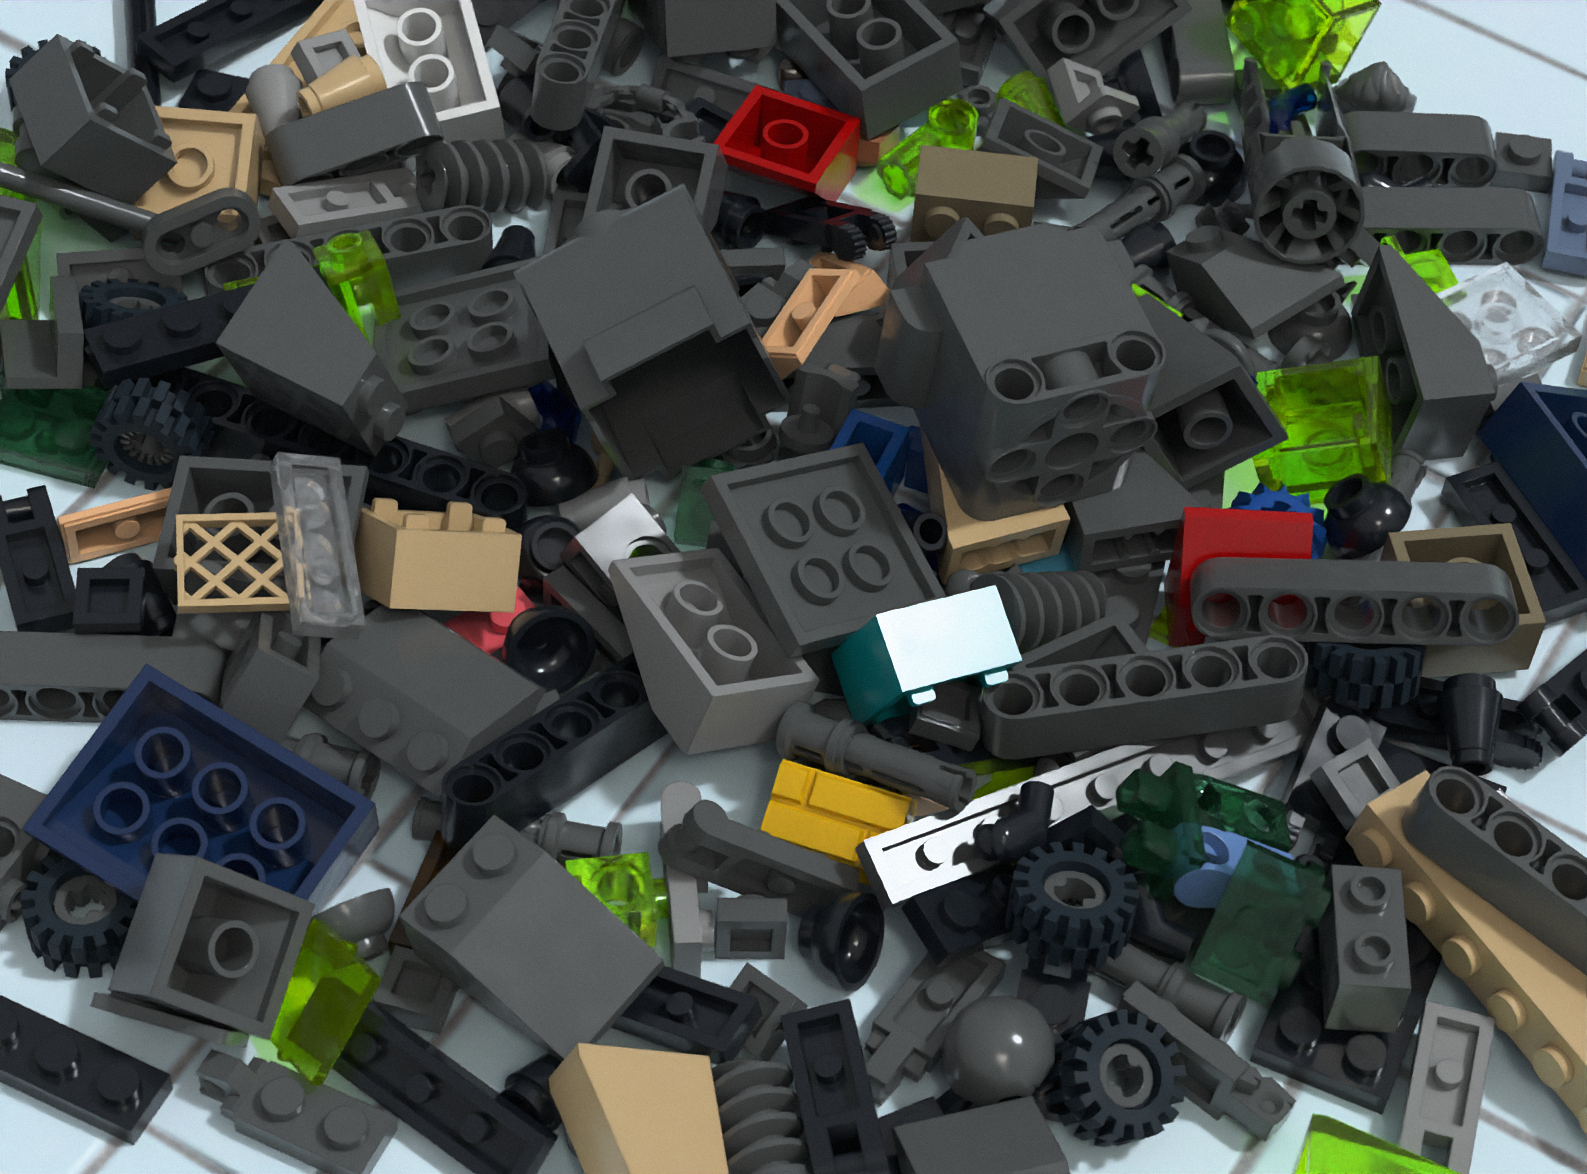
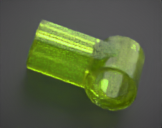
(948, 125)

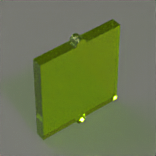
(322, 1002)

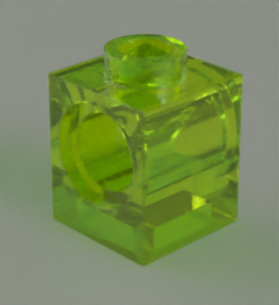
(627, 880)

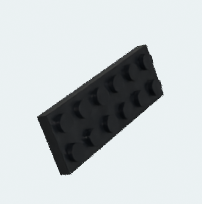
(1337, 1061)

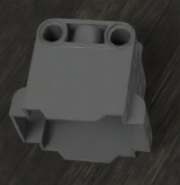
(654, 336)
(1026, 367)

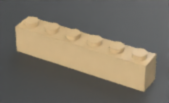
(1509, 970)

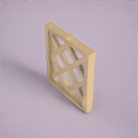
(233, 602)

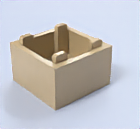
(211, 154)
(437, 558)

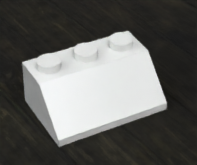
(444, 50)

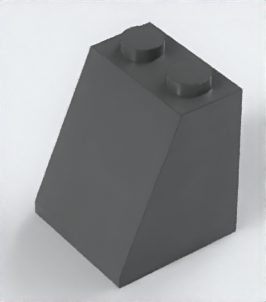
(310, 357)
(1204, 404)

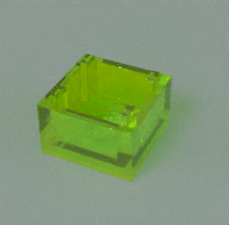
(1334, 423)

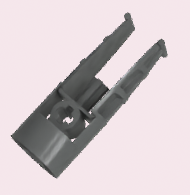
(1300, 177)

